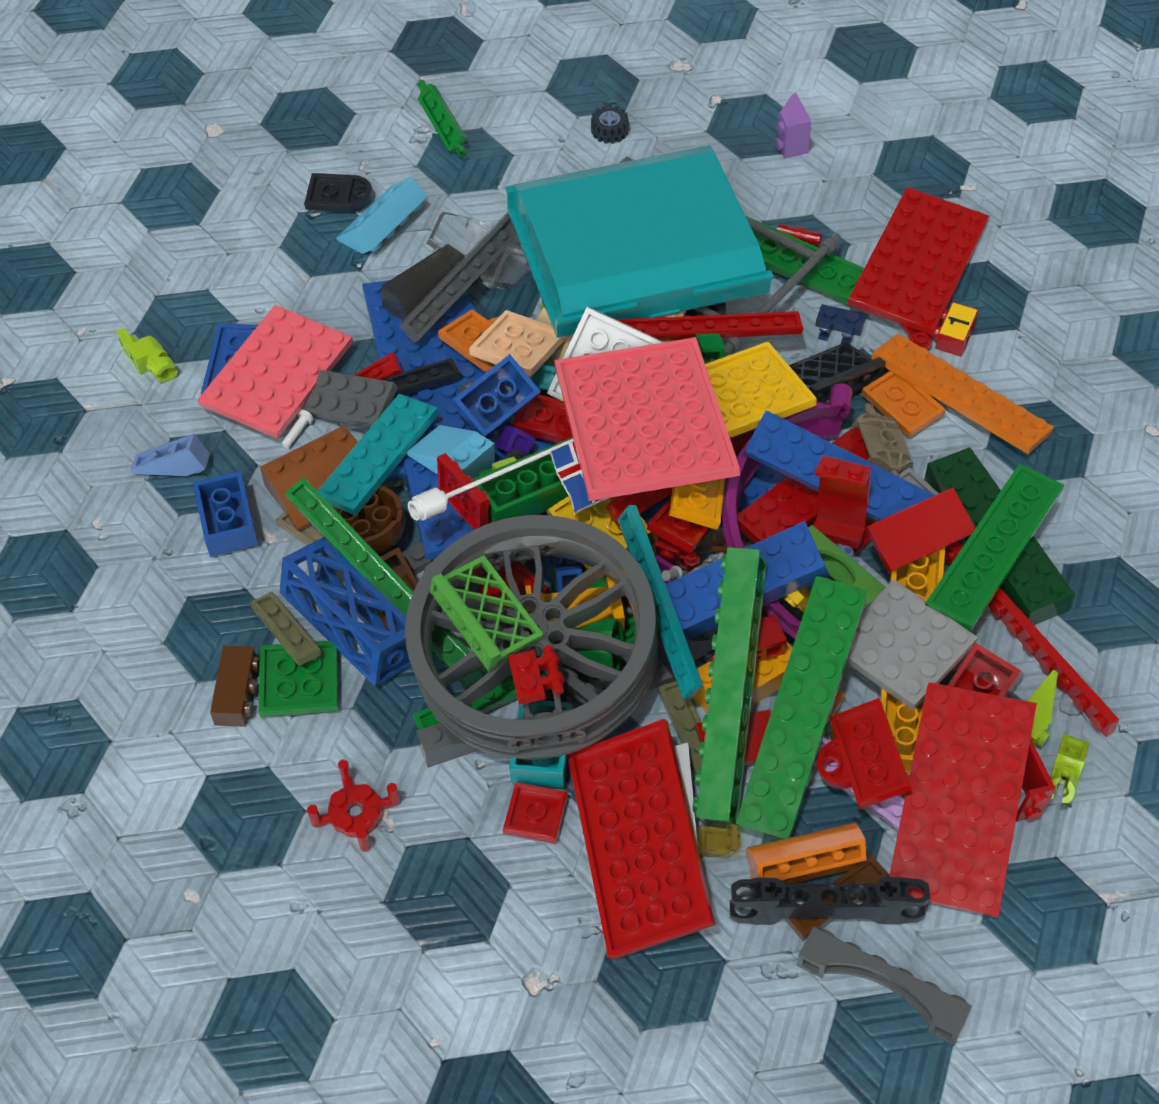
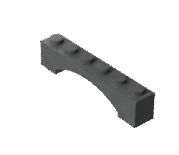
(829, 955)

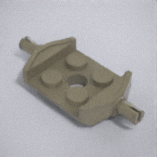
(883, 441)

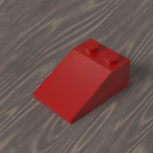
(986, 673)

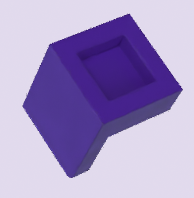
(514, 439)

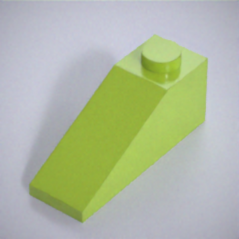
(1044, 698)

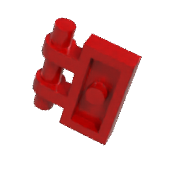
(676, 556)
(527, 676)

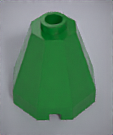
(609, 627)

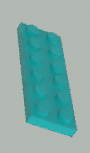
(377, 454)

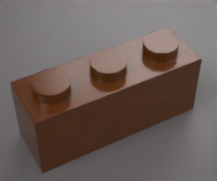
(234, 686)

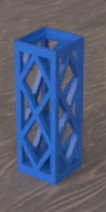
(385, 657)

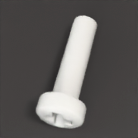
(304, 418)

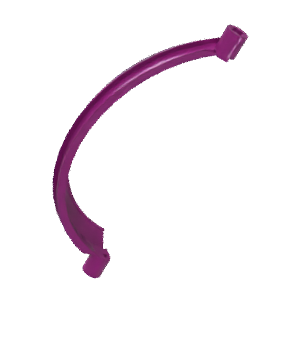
(820, 420)

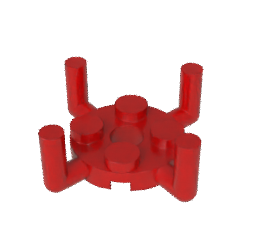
(349, 797)

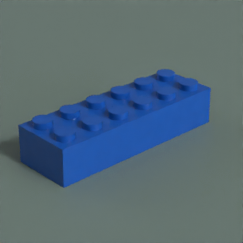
(791, 565)

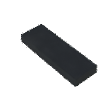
(425, 377)

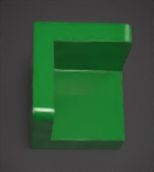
(711, 346)

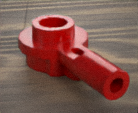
(920, 338)

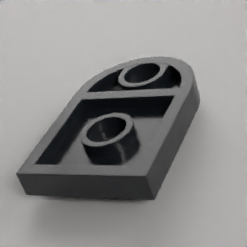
(337, 192)

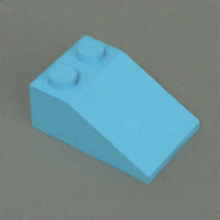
(464, 446)

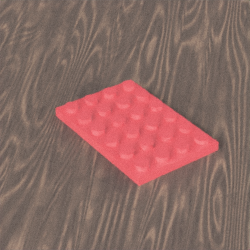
(275, 371)

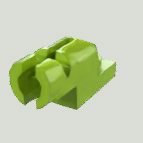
(147, 356)
(1069, 765)

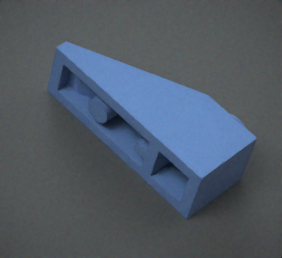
(173, 459)

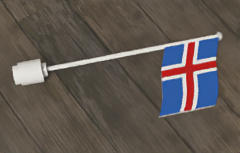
(566, 466)

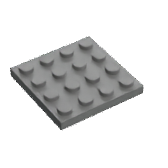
(907, 644)

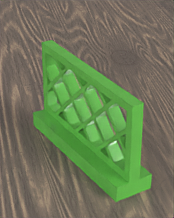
(465, 619)

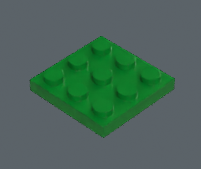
(295, 688)

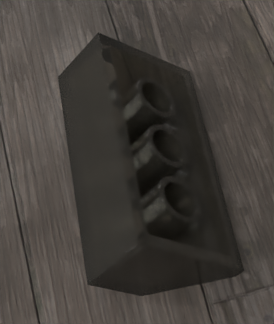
(414, 284)

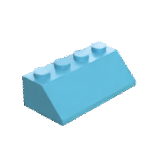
(383, 216)

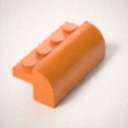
(808, 855)

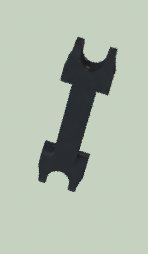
(881, 901)

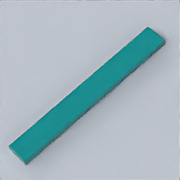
(666, 617)

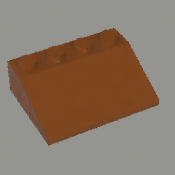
(313, 462)

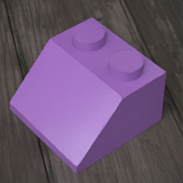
(793, 128)

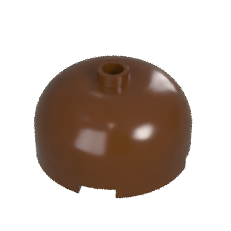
(379, 521)

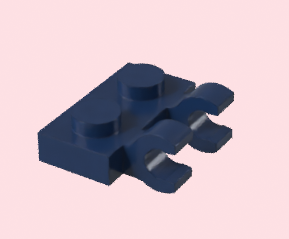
(841, 320)

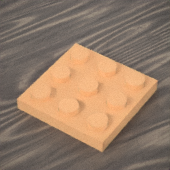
(521, 337)

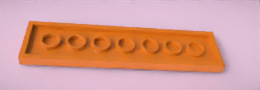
(963, 393)

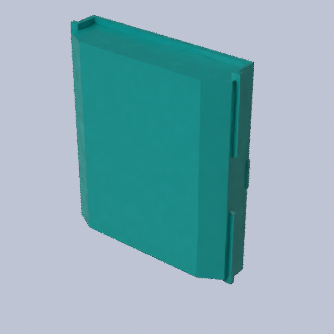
(637, 239)

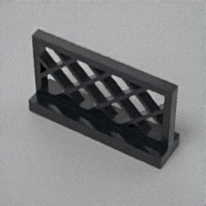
(855, 375)

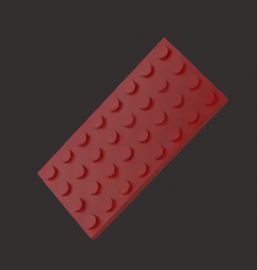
(918, 261)
(963, 797)
(640, 840)

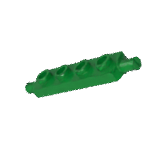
(442, 118)

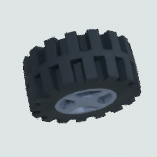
(609, 124)

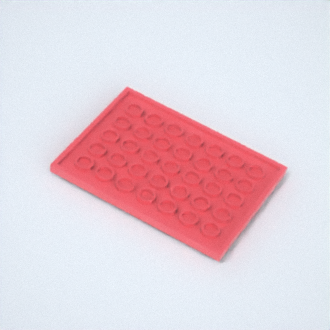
(645, 419)

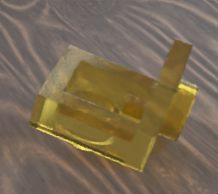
(717, 841)

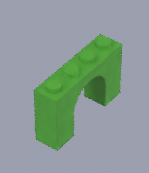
(844, 568)

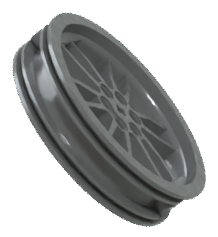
(544, 733)

